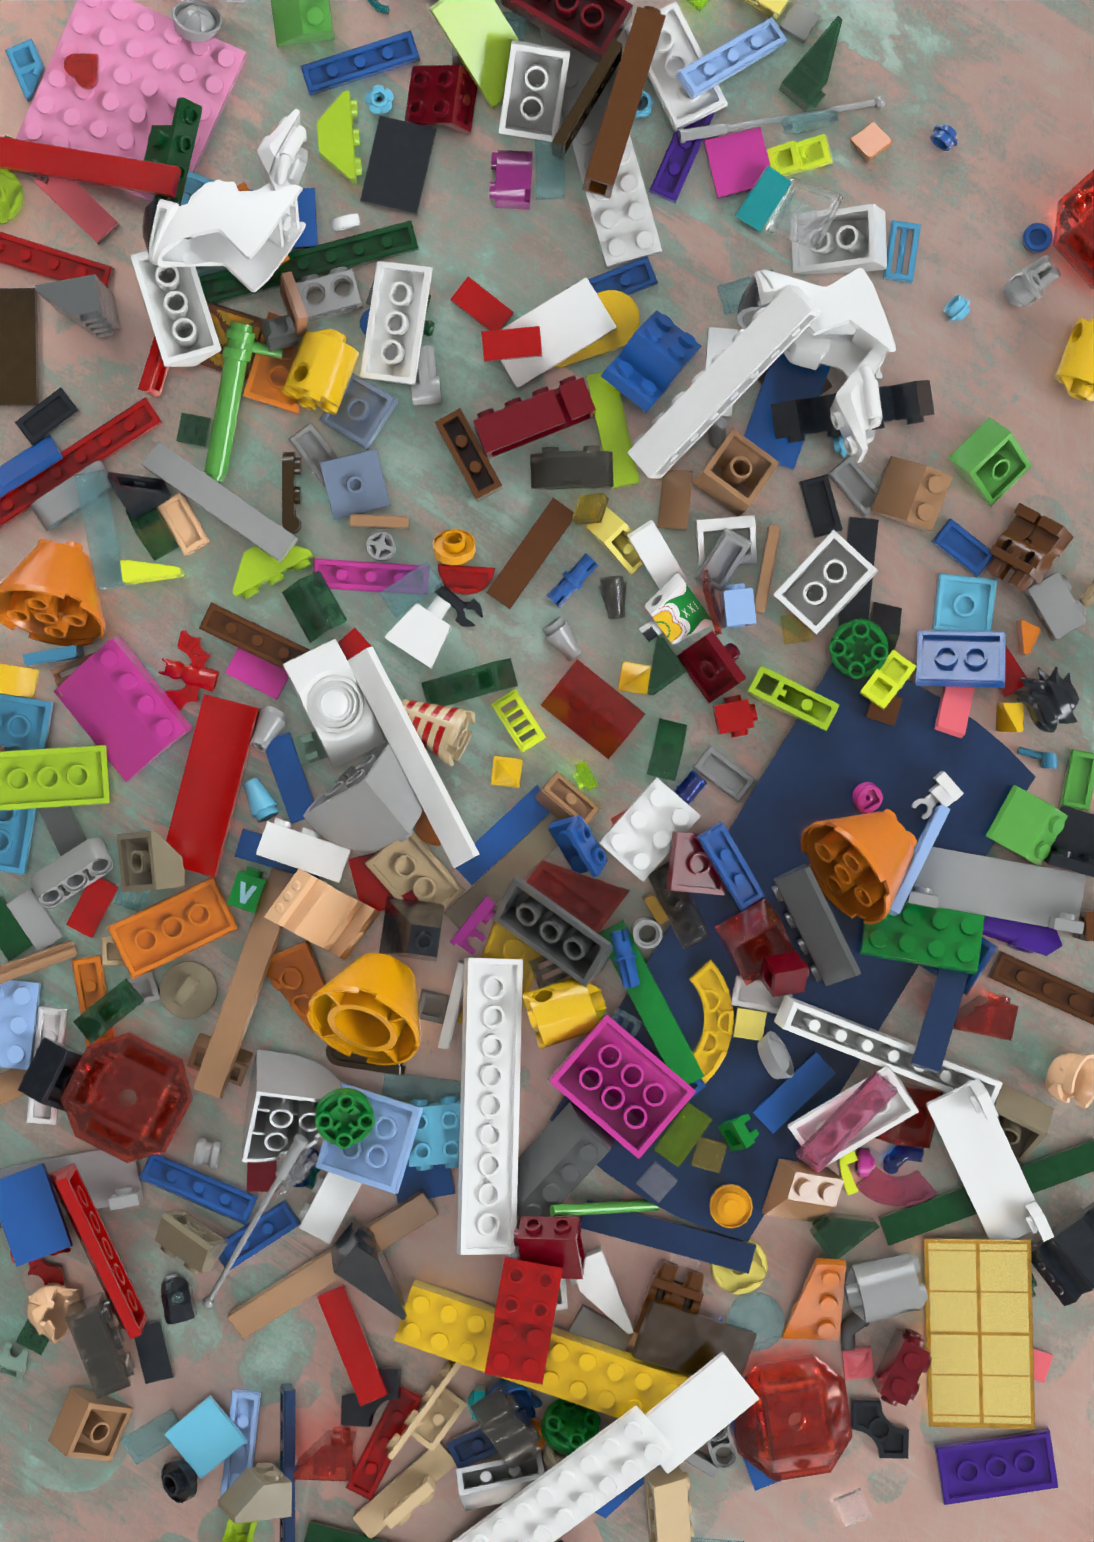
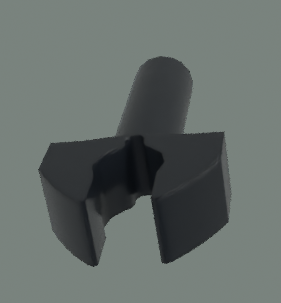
(459, 606)

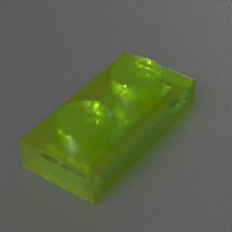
(683, 1134)

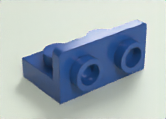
(578, 845)

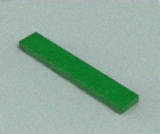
(658, 1016)

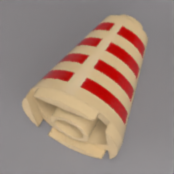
(441, 728)

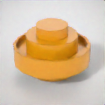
(454, 546)
(730, 1206)

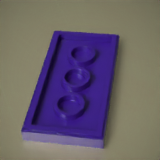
(996, 1466)

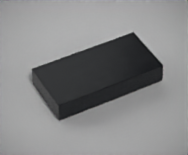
(47, 416)
(820, 506)
(154, 1353)

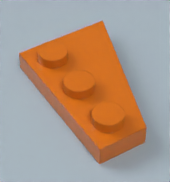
(269, 377)
(296, 977)
(820, 1305)

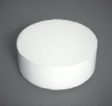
(345, 222)

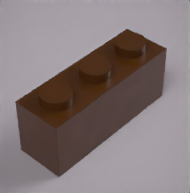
(468, 455)

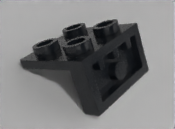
(1075, 843)

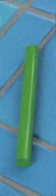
(602, 1208)

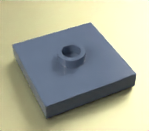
(361, 412)
(354, 483)

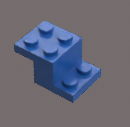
(651, 360)

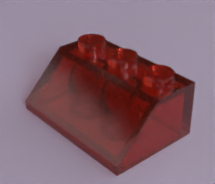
(593, 709)

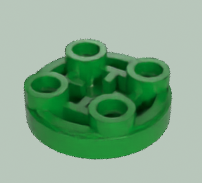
(858, 648)
(344, 1117)
(568, 1426)

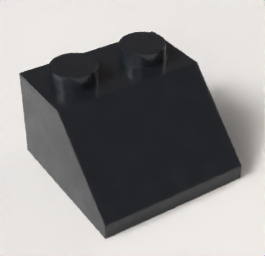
(50, 1073)

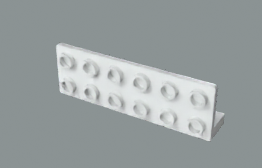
(987, 1163)

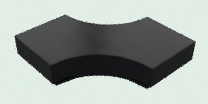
(355, 1415)
(868, 1417)

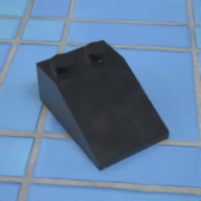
(363, 1265)

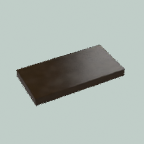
(587, 99)
(18, 347)
(689, 1340)

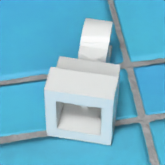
(943, 792)

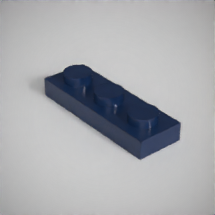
(475, 1444)

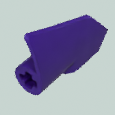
(1022, 936)

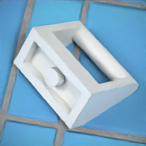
(733, 524)

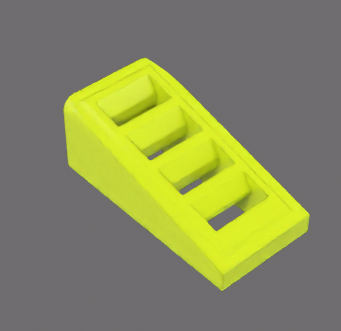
(142, 572)
(530, 742)

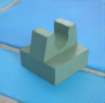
(309, 748)
(13, 1366)

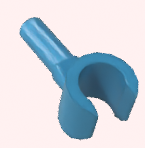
(1048, 759)

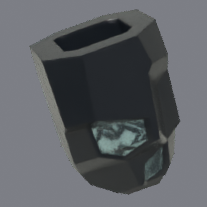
(177, 1299)

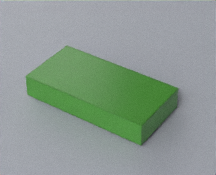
(1078, 780)

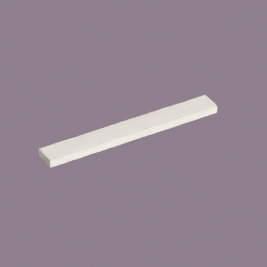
(413, 757)

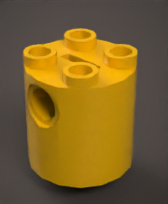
(1077, 362)
(321, 370)
(564, 1011)

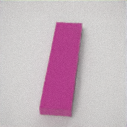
(360, 575)

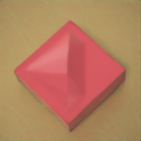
(858, 1363)

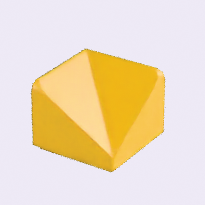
(634, 678)
(1009, 717)

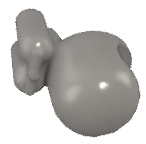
(1029, 283)

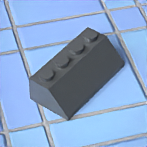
(84, 302)
(816, 926)
(553, 932)
(559, 1160)

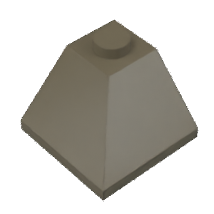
(148, 862)

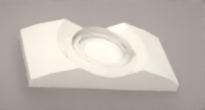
(334, 703)

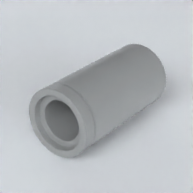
(651, 942)

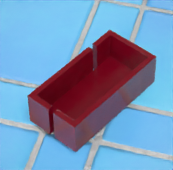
(535, 417)

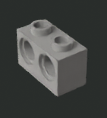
(331, 303)

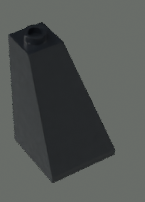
(411, 929)

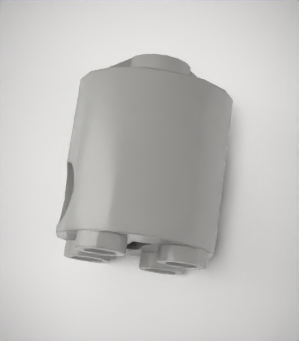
(885, 1288)

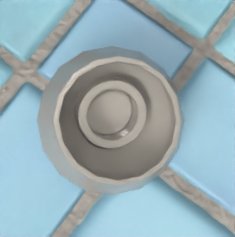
(196, 20)
(775, 1056)

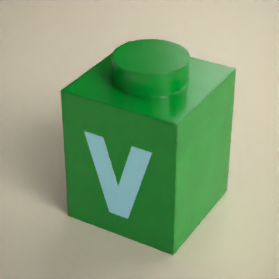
(247, 889)

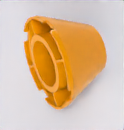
(369, 1010)

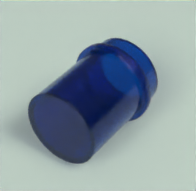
(690, 787)

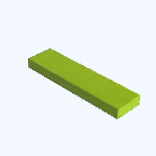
(613, 429)

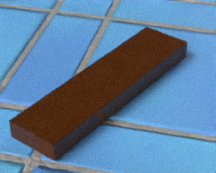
(531, 553)
(250, 636)
(1043, 986)

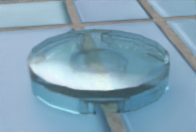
(759, 1314)

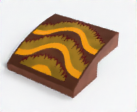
(221, 318)

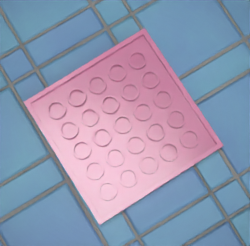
(140, 79)

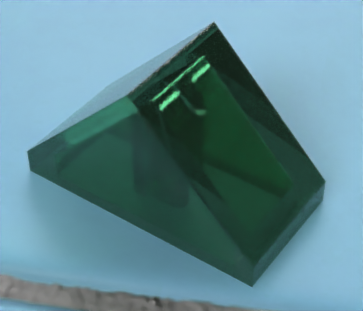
(154, 533)
(664, 667)

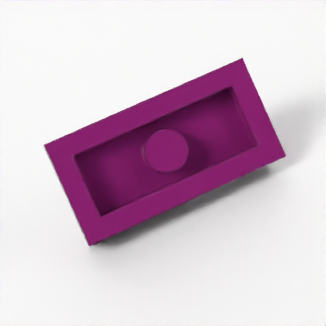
(483, 913)

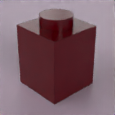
(784, 974)

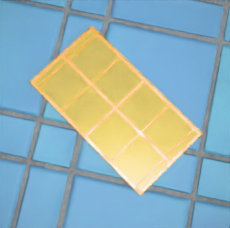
(980, 1333)

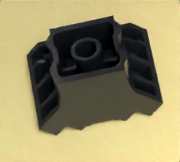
(1068, 1257)

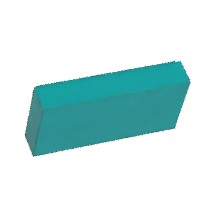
(763, 198)

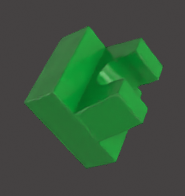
(737, 1134)

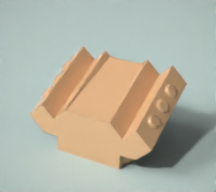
(322, 914)

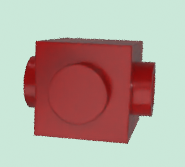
(735, 716)

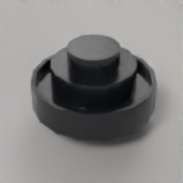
(179, 1480)

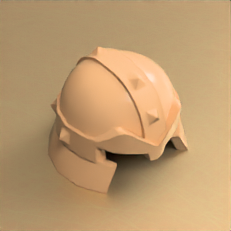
(1072, 1077)
(48, 1310)

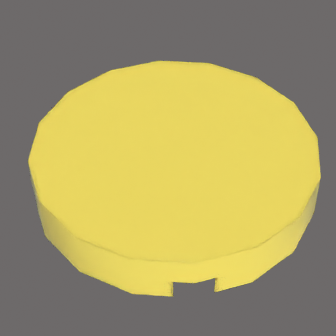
(741, 1282)

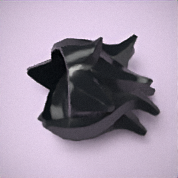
(1049, 700)

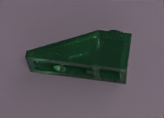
(809, 77)
(470, 683)

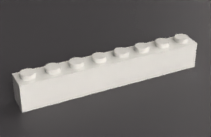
(724, 381)
(874, 1046)

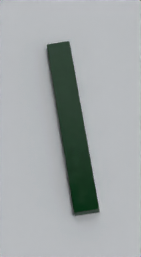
(319, 260)
(957, 1205)

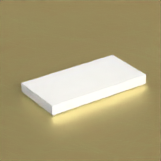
(674, 52)
(566, 327)
(701, 1408)

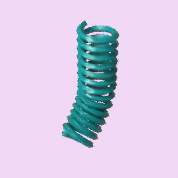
(377, 5)
(314, 1172)

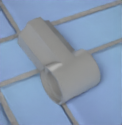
(427, 384)

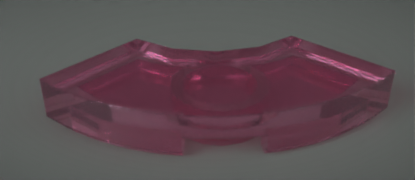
(896, 1190)

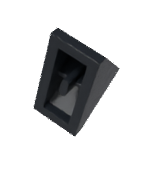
(138, 492)
(889, 620)

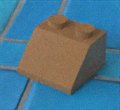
(736, 472)
(911, 493)
(801, 1192)
(89, 1425)

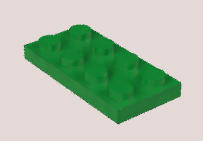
(927, 938)

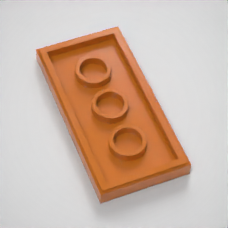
(172, 927)

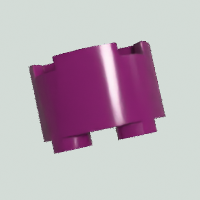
(513, 179)

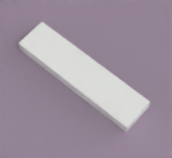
(52, 1025)

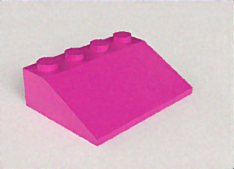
(122, 708)
(621, 1086)

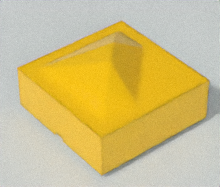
(506, 771)

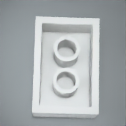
(534, 90)
(825, 582)
(646, 828)

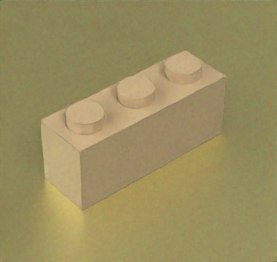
(668, 1505)

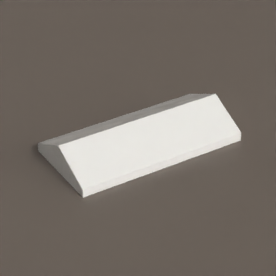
(396, 322)
(893, 1113)

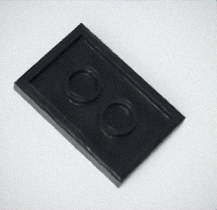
(398, 165)

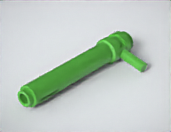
(236, 355)

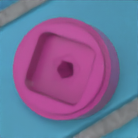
(867, 797)
(864, 1163)

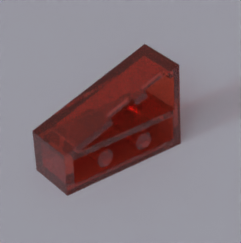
(581, 896)

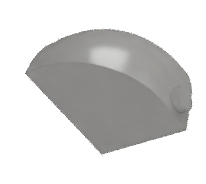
(367, 804)
(282, 1103)

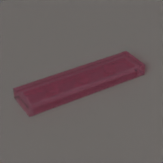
(846, 1122)

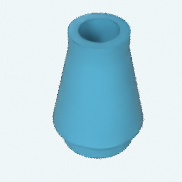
(260, 801)

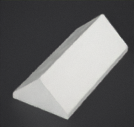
(176, 312)

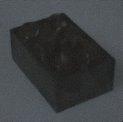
(100, 1344)

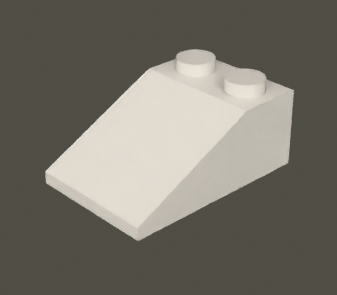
(851, 242)

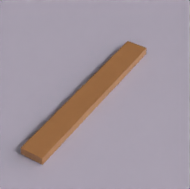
(242, 993)
(319, 1271)

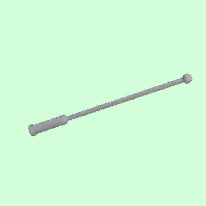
(723, 128)
(281, 1174)

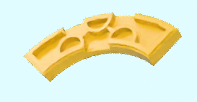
(717, 1018)

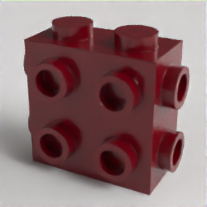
(552, 1242)
(902, 1367)

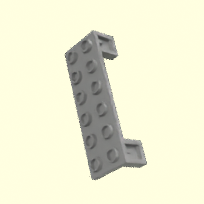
(1000, 889)
(107, 1178)

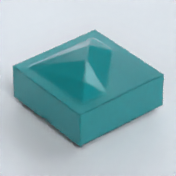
(476, 1394)

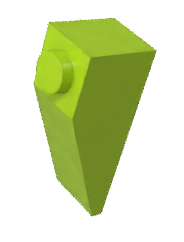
(792, 698)

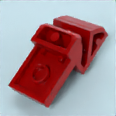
(523, 1320)

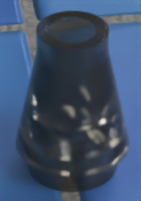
(613, 595)

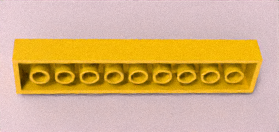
(575, 1365)

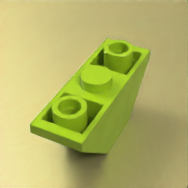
(338, 137)
(259, 568)

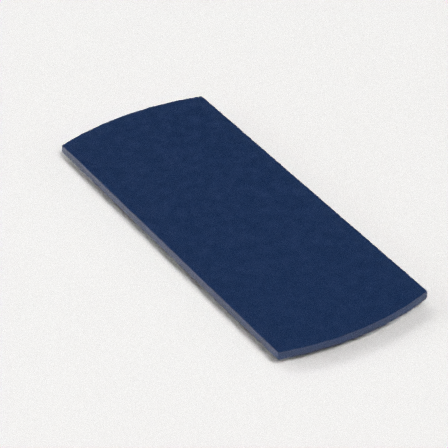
(804, 784)

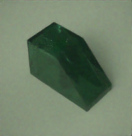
(666, 749)
(108, 1011)
(841, 1232)

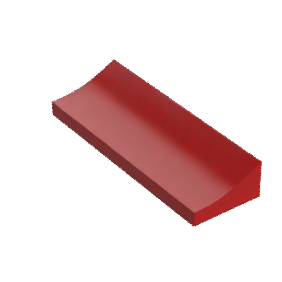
(212, 783)
(99, 1249)

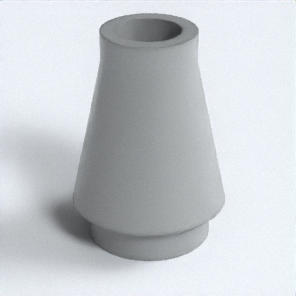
(562, 638)
(268, 725)

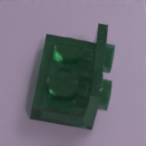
(314, 606)

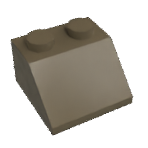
(1022, 1120)
(190, 1241)
(258, 1495)

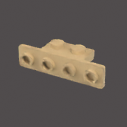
(434, 1417)
(405, 1492)

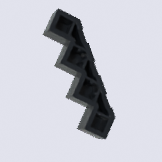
(812, 415)

